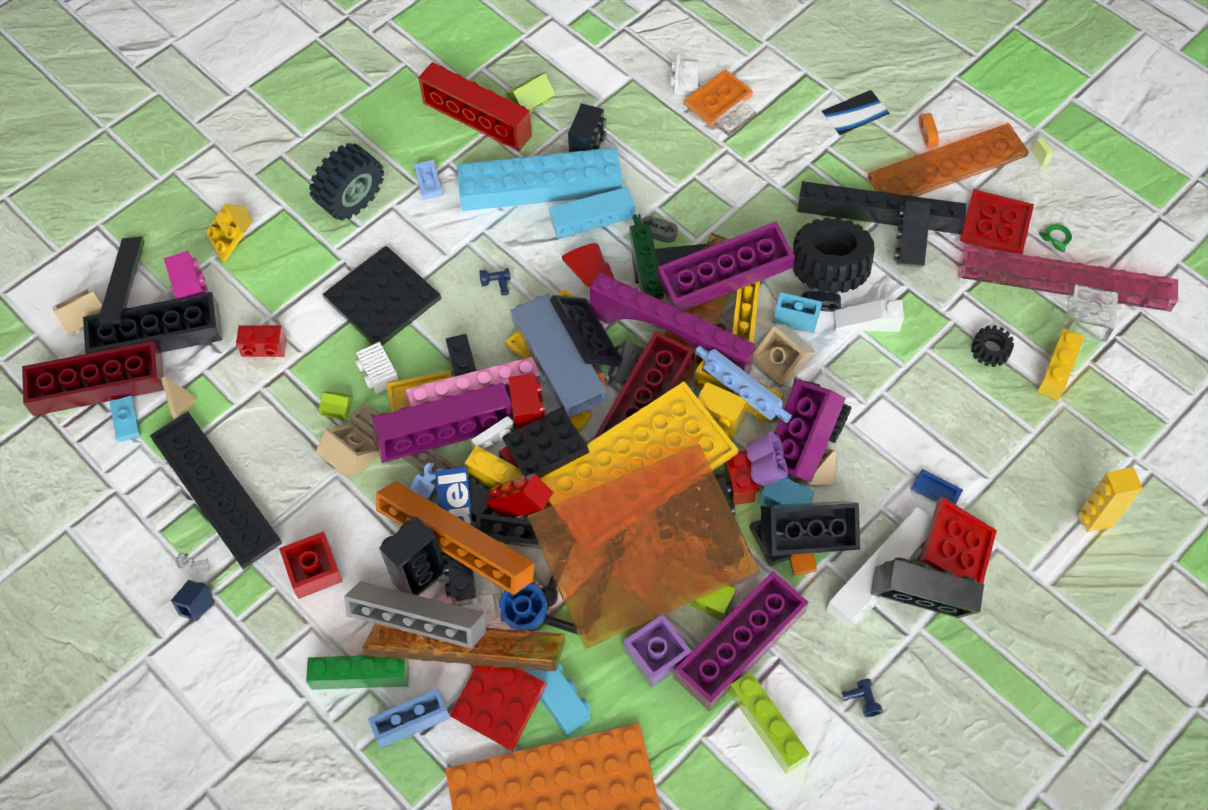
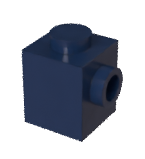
(192, 600)

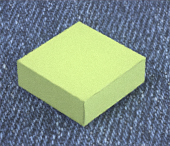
(1042, 151)

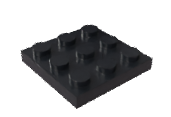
(545, 444)

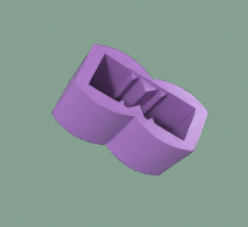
(767, 459)

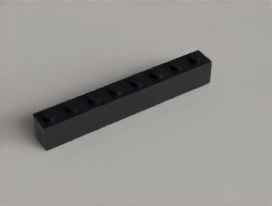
(876, 206)

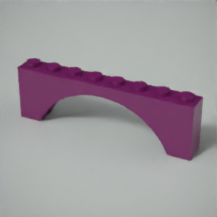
(618, 301)

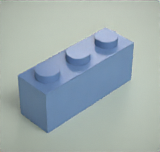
(409, 718)

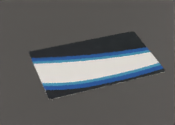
(855, 112)

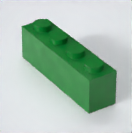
(356, 672)

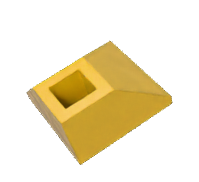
(228, 229)

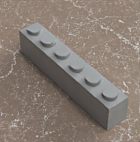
(416, 614)

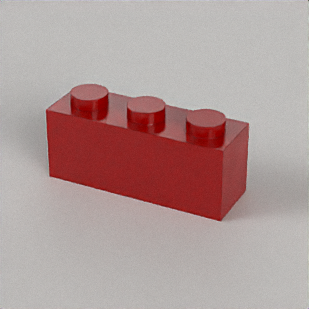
(519, 496)

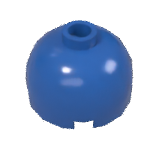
(524, 609)

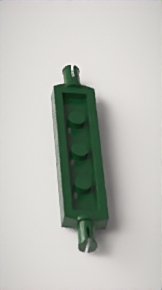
(645, 258)

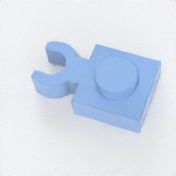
(424, 483)

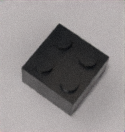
(587, 129)

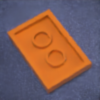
(717, 97)

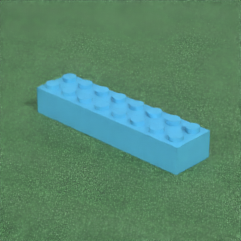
(538, 179)

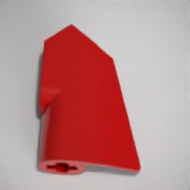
(587, 263)

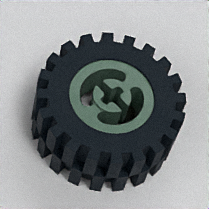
(346, 181)

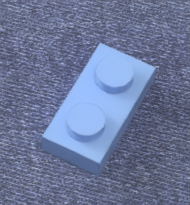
(428, 179)

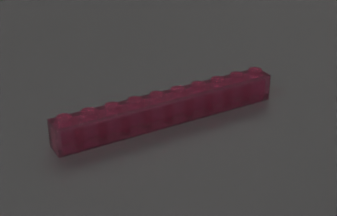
(1061, 276)

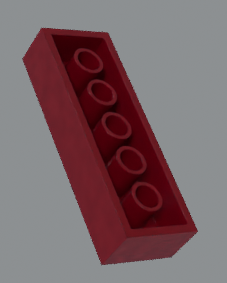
(655, 373)
(92, 378)

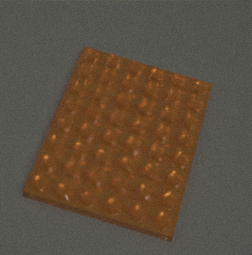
(642, 545)

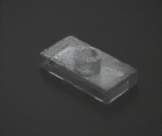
(735, 117)

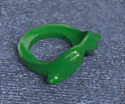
(1056, 243)

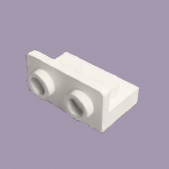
(686, 76)
(491, 439)

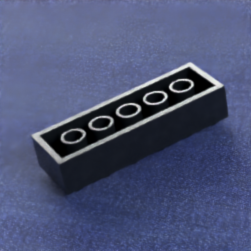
(169, 323)

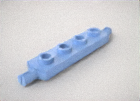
(743, 384)

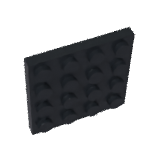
(381, 296)

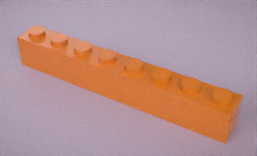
(458, 538)

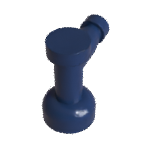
(501, 276)
(864, 690)

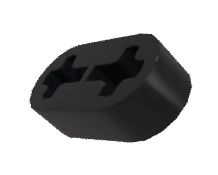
(829, 301)

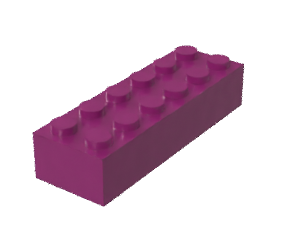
(726, 267)
(439, 422)
(740, 640)

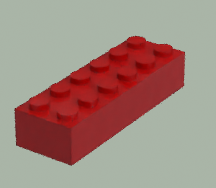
(475, 106)

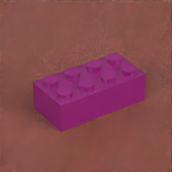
(810, 427)

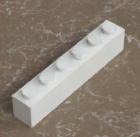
(856, 596)

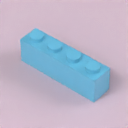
(592, 212)
(562, 700)

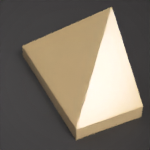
(178, 398)
(825, 471)

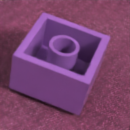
(656, 650)

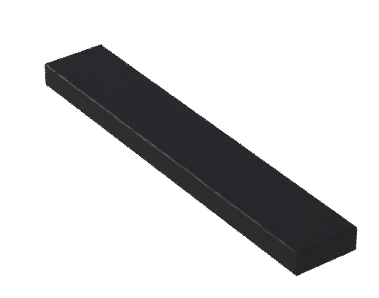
(121, 281)

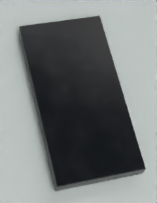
(586, 330)

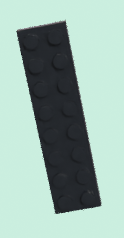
(216, 490)

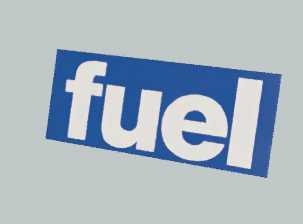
(454, 493)

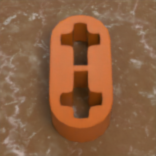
(928, 130)

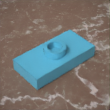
(124, 418)

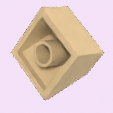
(75, 308)
(782, 354)
(347, 449)

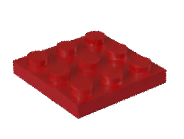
(997, 222)
(958, 542)
(499, 702)

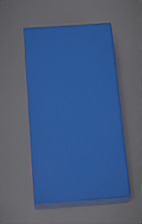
(936, 487)

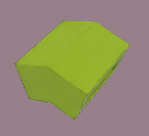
(335, 405)

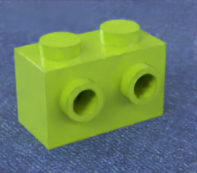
(532, 92)

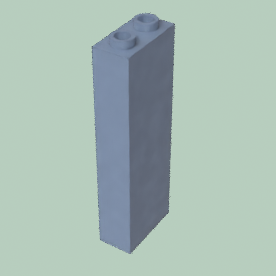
(567, 375)

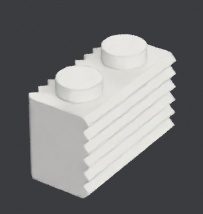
(376, 367)

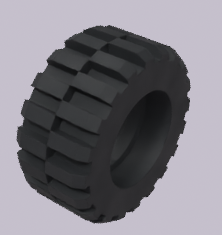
(835, 237)

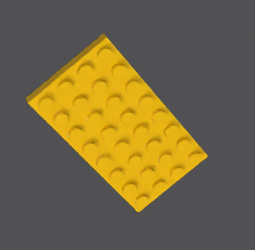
(647, 436)

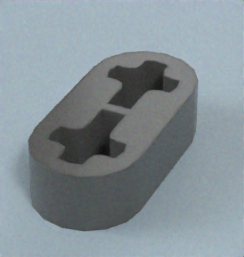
(660, 227)

